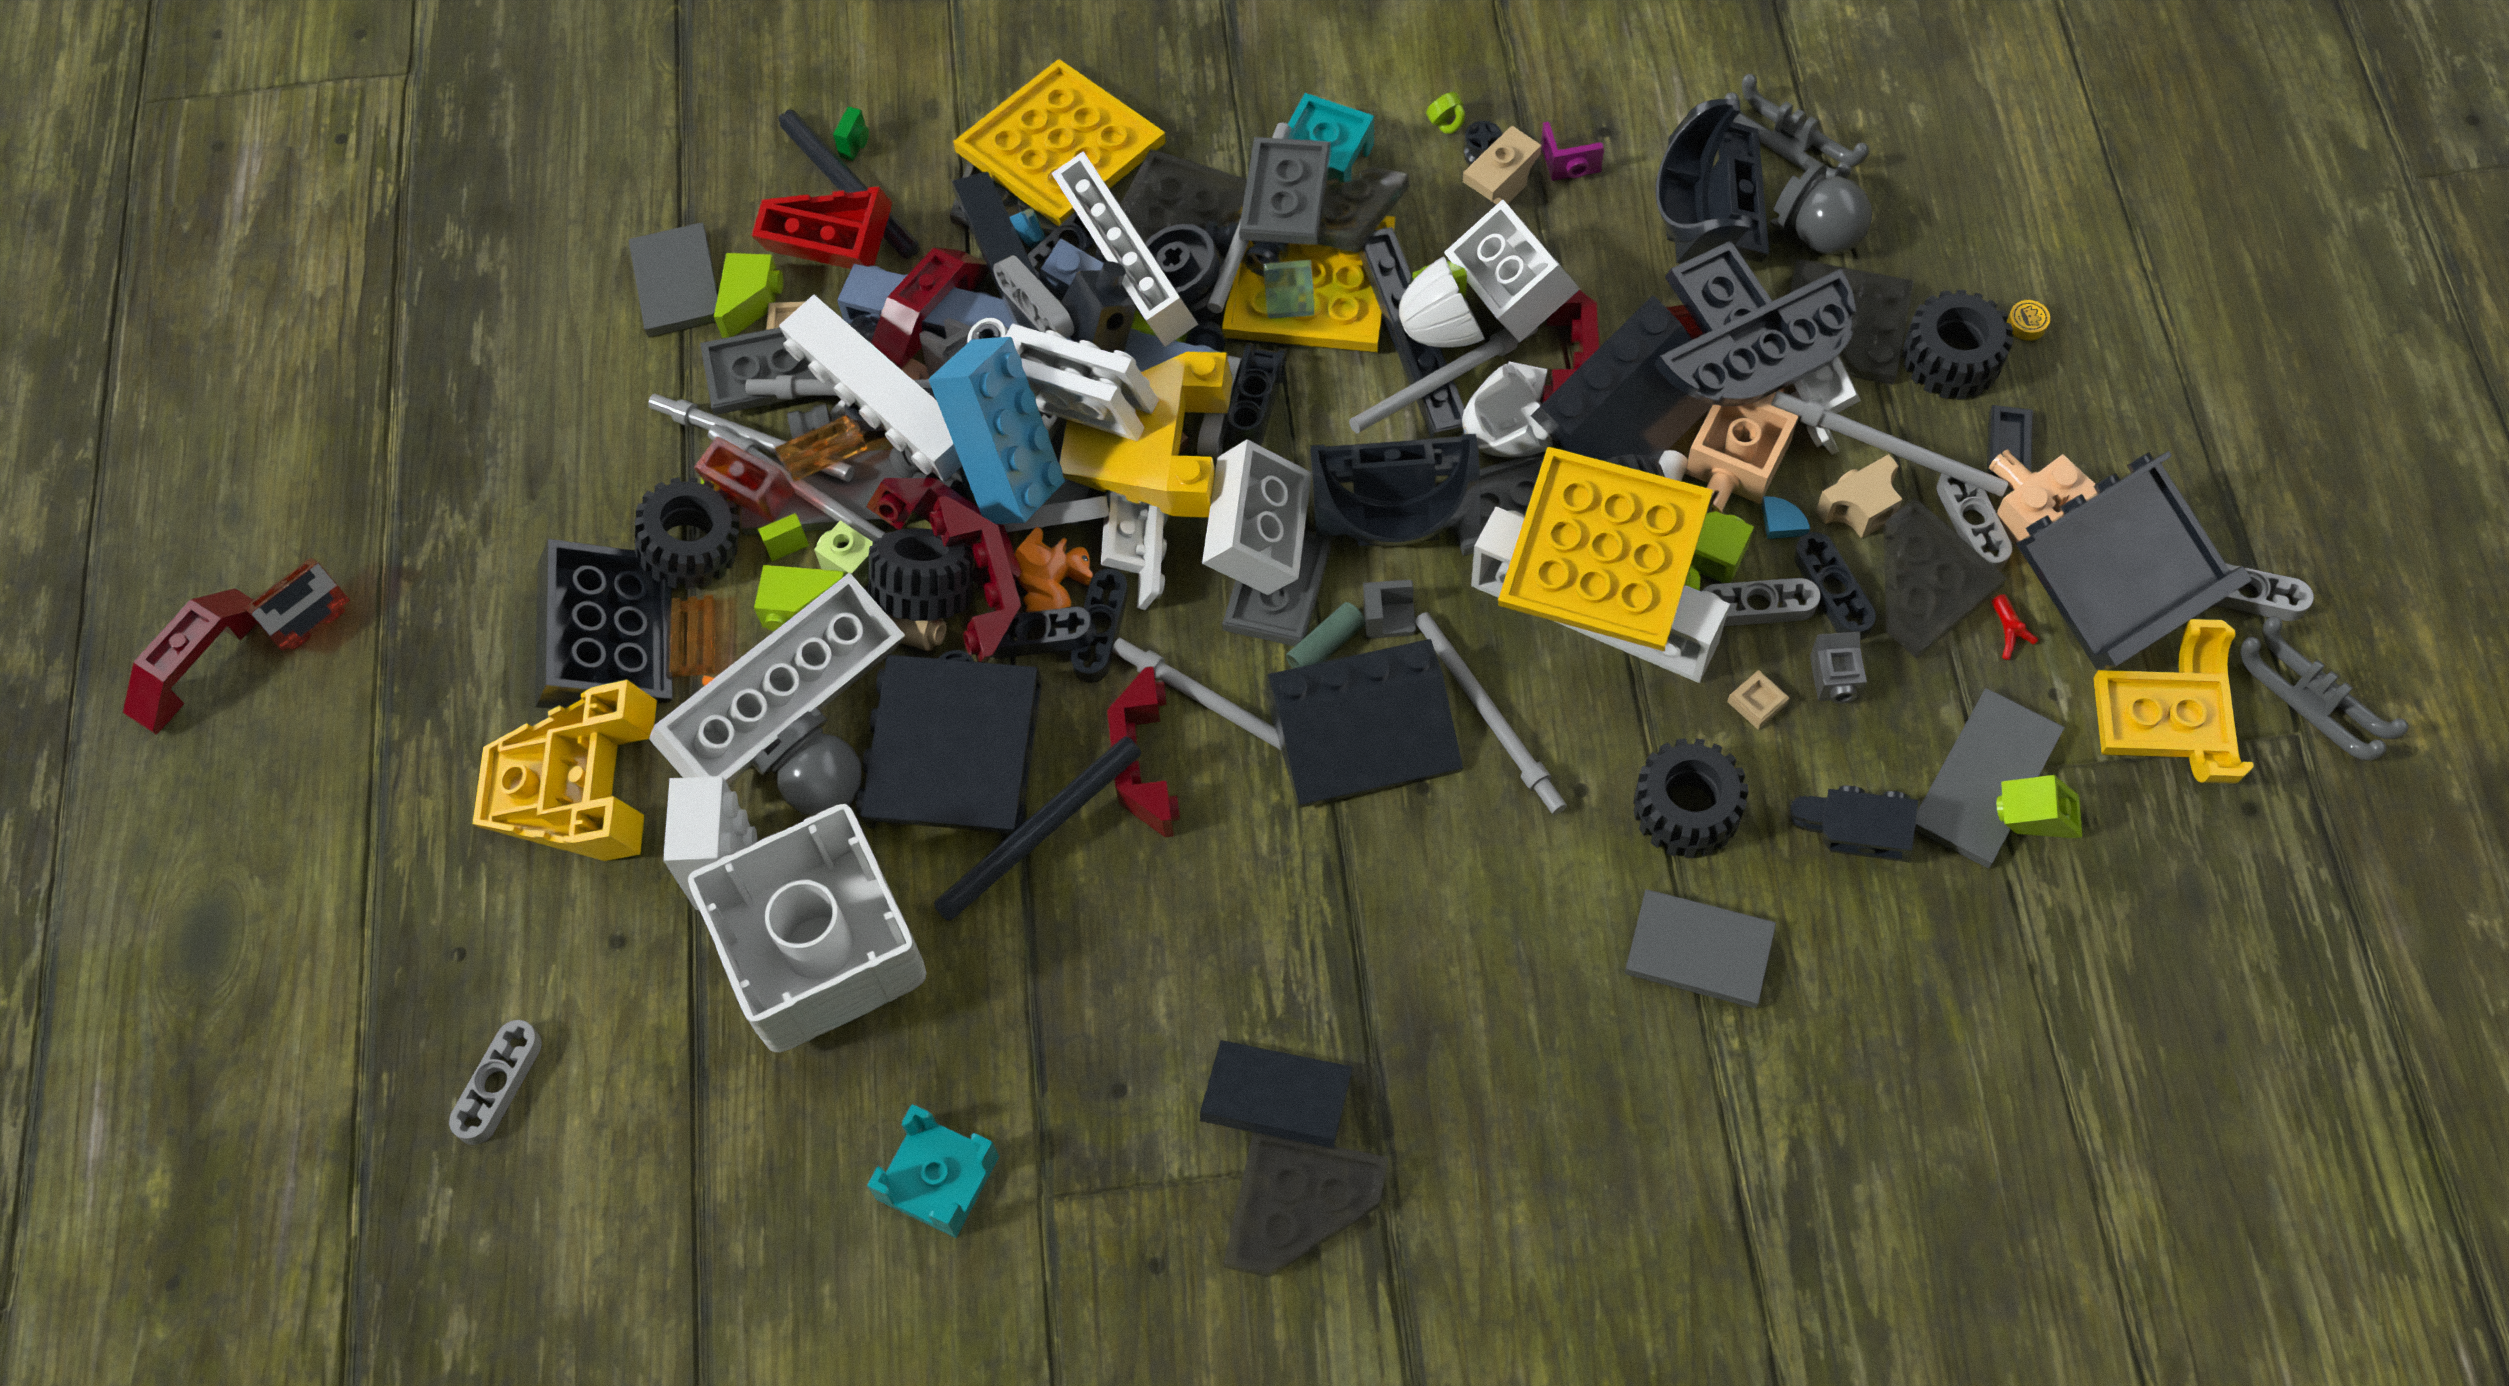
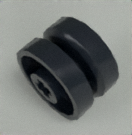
(1189, 263)

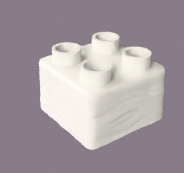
(807, 929)

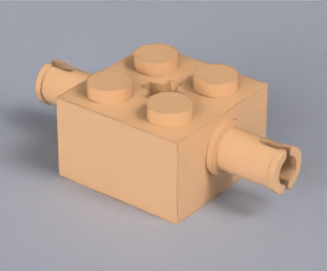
(1741, 449)
(2037, 492)

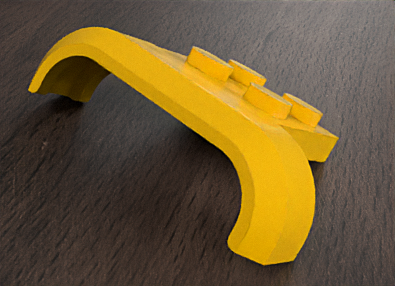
(2177, 711)

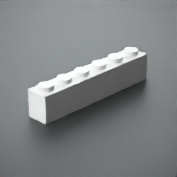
(1122, 244)
(873, 384)

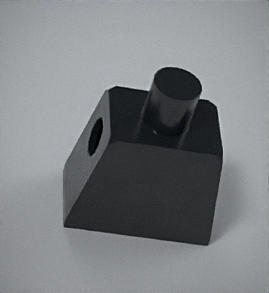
(1100, 307)

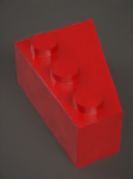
(827, 228)

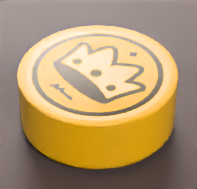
(2029, 319)

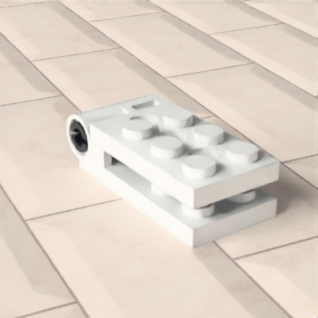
(1078, 378)

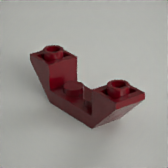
(917, 297)
(1581, 315)
(901, 497)
(961, 525)
(176, 649)
(1138, 706)

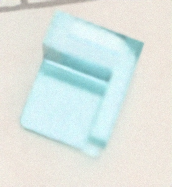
(1289, 289)

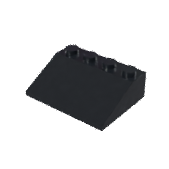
(1618, 395)
(599, 624)
(1363, 723)

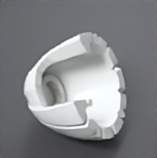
(1436, 311)
(1502, 416)

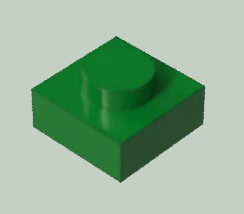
(851, 134)

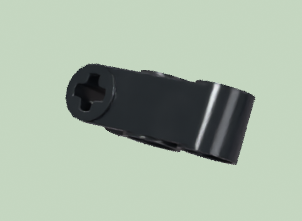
(1259, 375)

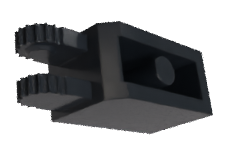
(1860, 822)

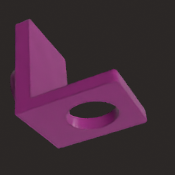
(1571, 161)

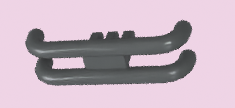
(1793, 136)
(2318, 694)

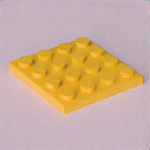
(1049, 126)
(1343, 303)
(1605, 548)

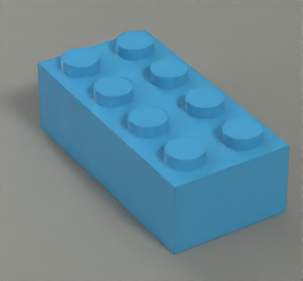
(997, 430)

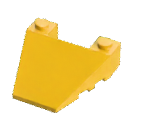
(1152, 466)
(558, 776)

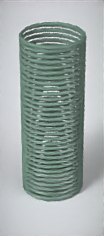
(1321, 630)

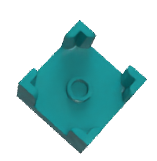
(1341, 125)
(935, 1173)

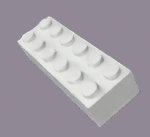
(1694, 629)
(777, 682)

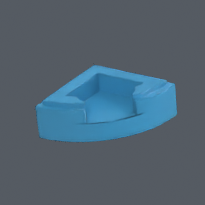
(1028, 227)
(1783, 518)

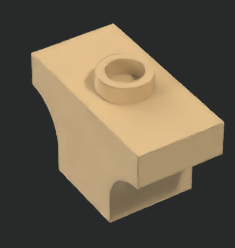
(1503, 167)
(1862, 497)

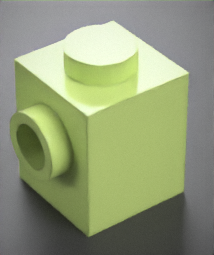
(845, 551)

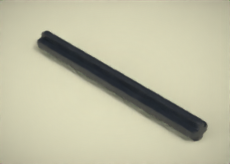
(842, 177)
(1037, 828)

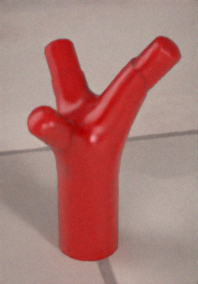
(2011, 624)

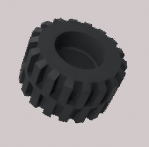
(1962, 319)
(686, 505)
(919, 576)
(1696, 767)

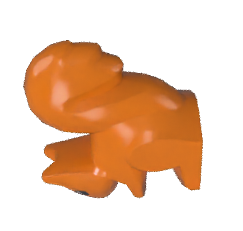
(1045, 569)

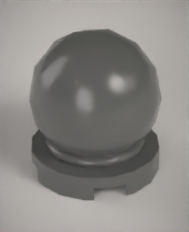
(1827, 212)
(812, 766)

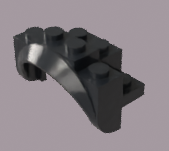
(1719, 202)
(1396, 489)

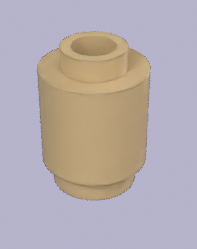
(921, 633)

